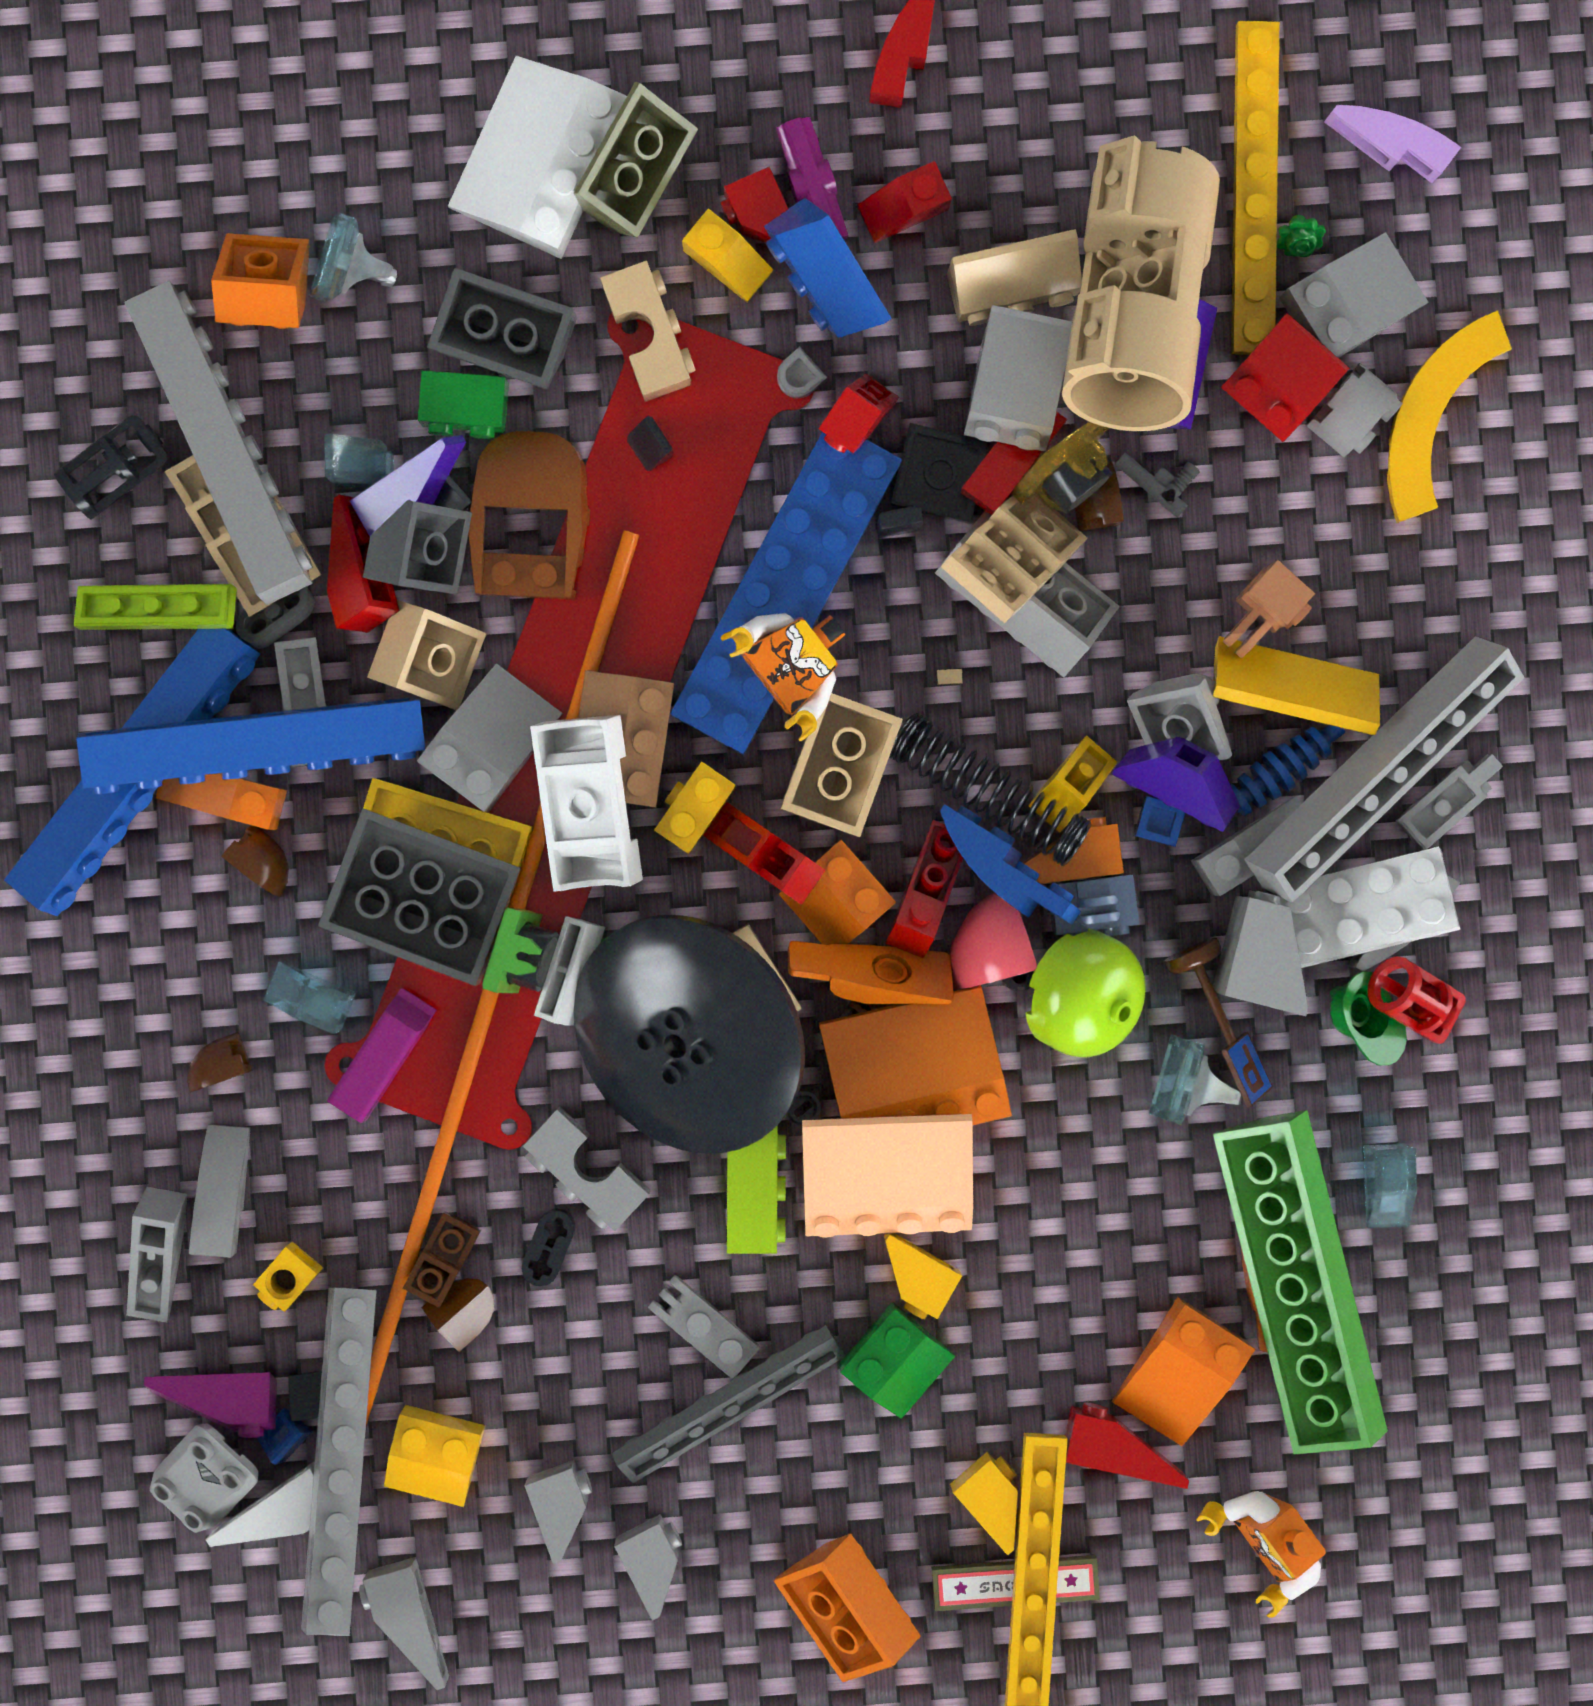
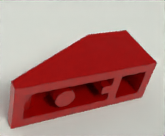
(857, 414)
(354, 600)
(1108, 1445)

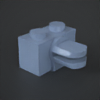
(1103, 904)

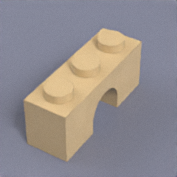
(636, 295)

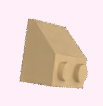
(427, 655)

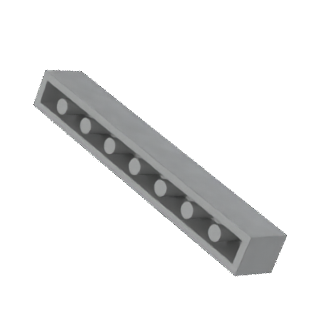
(219, 443)
(1384, 768)
(338, 1462)

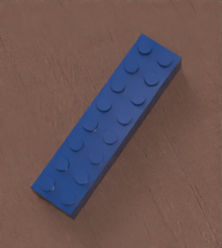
(790, 576)

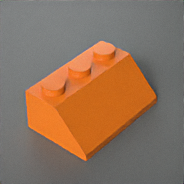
(848, 1609)

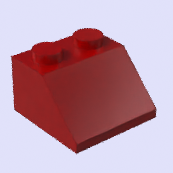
(1285, 377)

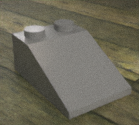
(1355, 296)
(488, 738)

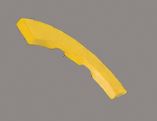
(1422, 407)

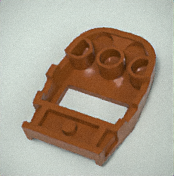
(529, 473)

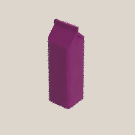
(381, 1055)

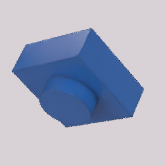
(1159, 822)

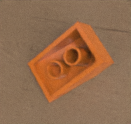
(1183, 1372)

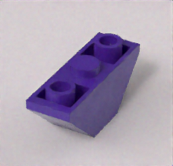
(1182, 778)

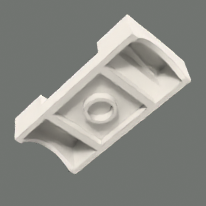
(585, 802)

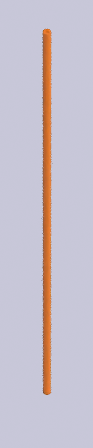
(487, 1001)

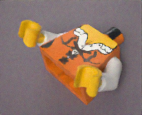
(791, 663)
(1279, 1540)

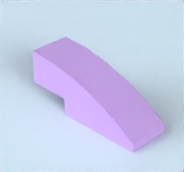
(1394, 138)

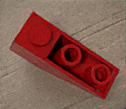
(926, 893)

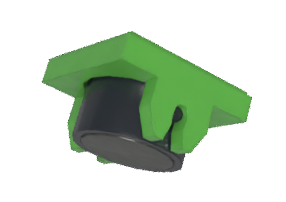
(520, 953)

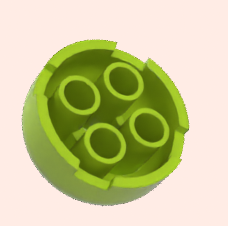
(1086, 994)

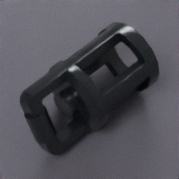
(118, 460)

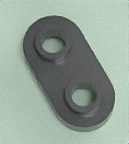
(276, 617)

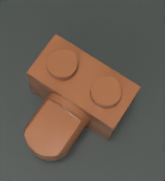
(1273, 600)

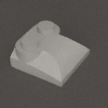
(1182, 709)

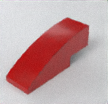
(903, 48)
(1002, 471)
(764, 853)

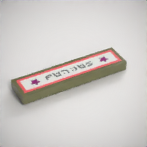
(992, 1583)

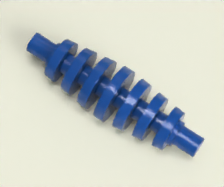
(1279, 770)

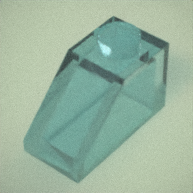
(356, 461)
(309, 998)
(1389, 1184)

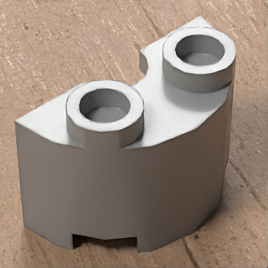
(1353, 411)

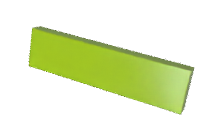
(155, 607)

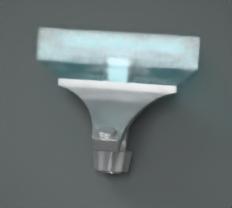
(347, 262)
(1188, 1082)

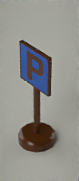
(1240, 1052)

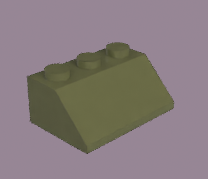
(634, 162)

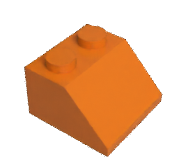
(261, 281)
(843, 899)

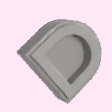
(799, 375)

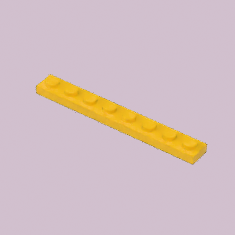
(1255, 184)
(1036, 1569)

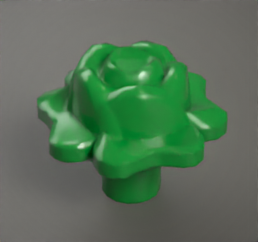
(1300, 236)

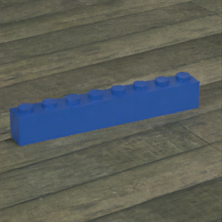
(250, 742)
(91, 823)

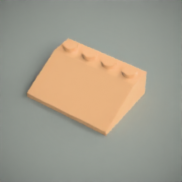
(888, 1175)

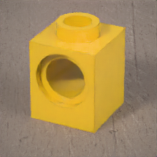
(299, 1264)

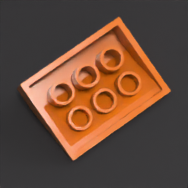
(917, 1061)

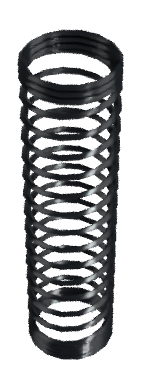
(908, 743)

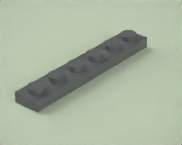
(728, 1404)

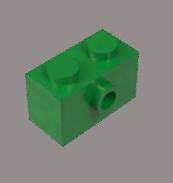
(463, 403)

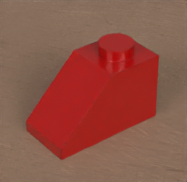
(905, 202)
(753, 203)

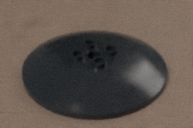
(725, 1005)

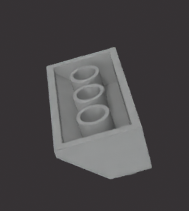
(1057, 620)

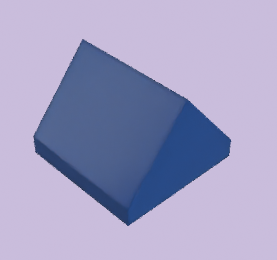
(283, 1441)

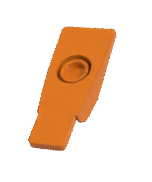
(875, 972)

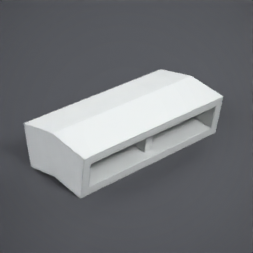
(573, 949)

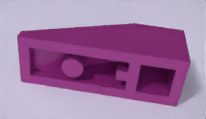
(232, 1400)

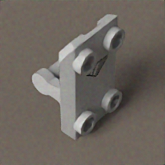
(202, 1479)

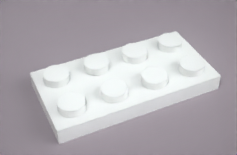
(1373, 907)

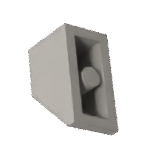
(558, 1504)
(650, 1560)

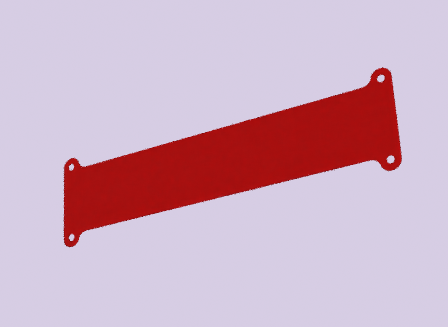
(681, 526)

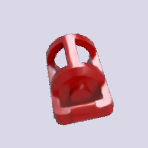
(1424, 1006)

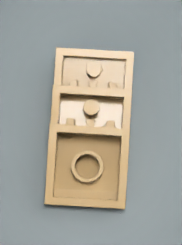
(204, 513)
(1014, 554)

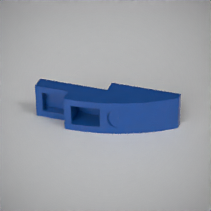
(994, 862)

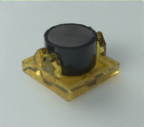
(1068, 471)

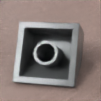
(420, 548)

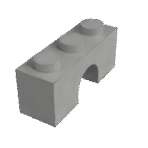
(609, 1197)

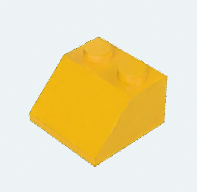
(433, 1455)

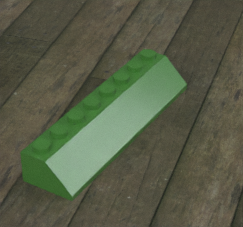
(1300, 1284)

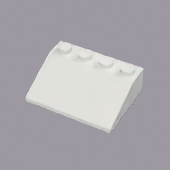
(536, 154)

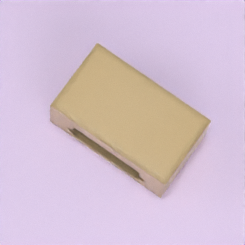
(949, 676)

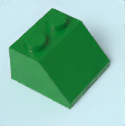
(895, 1361)

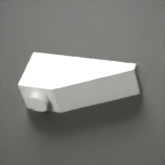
(275, 1515)

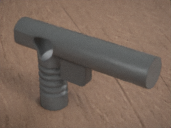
(1160, 482)

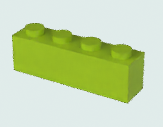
(753, 1196)

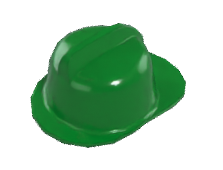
(1375, 1033)

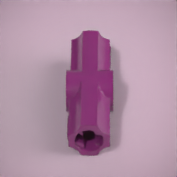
(808, 170)

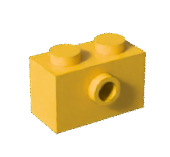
(694, 807)

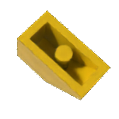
(726, 255)
(1075, 781)
(921, 1277)
(990, 1497)

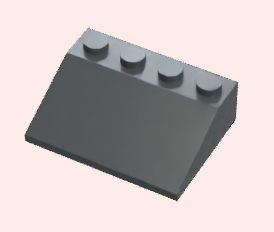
(419, 897)

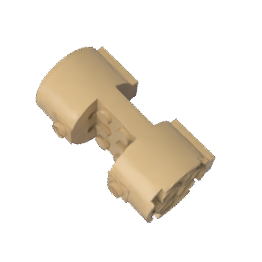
(1141, 286)

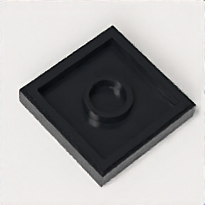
(935, 471)

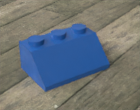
(824, 270)

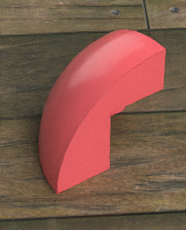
(990, 945)

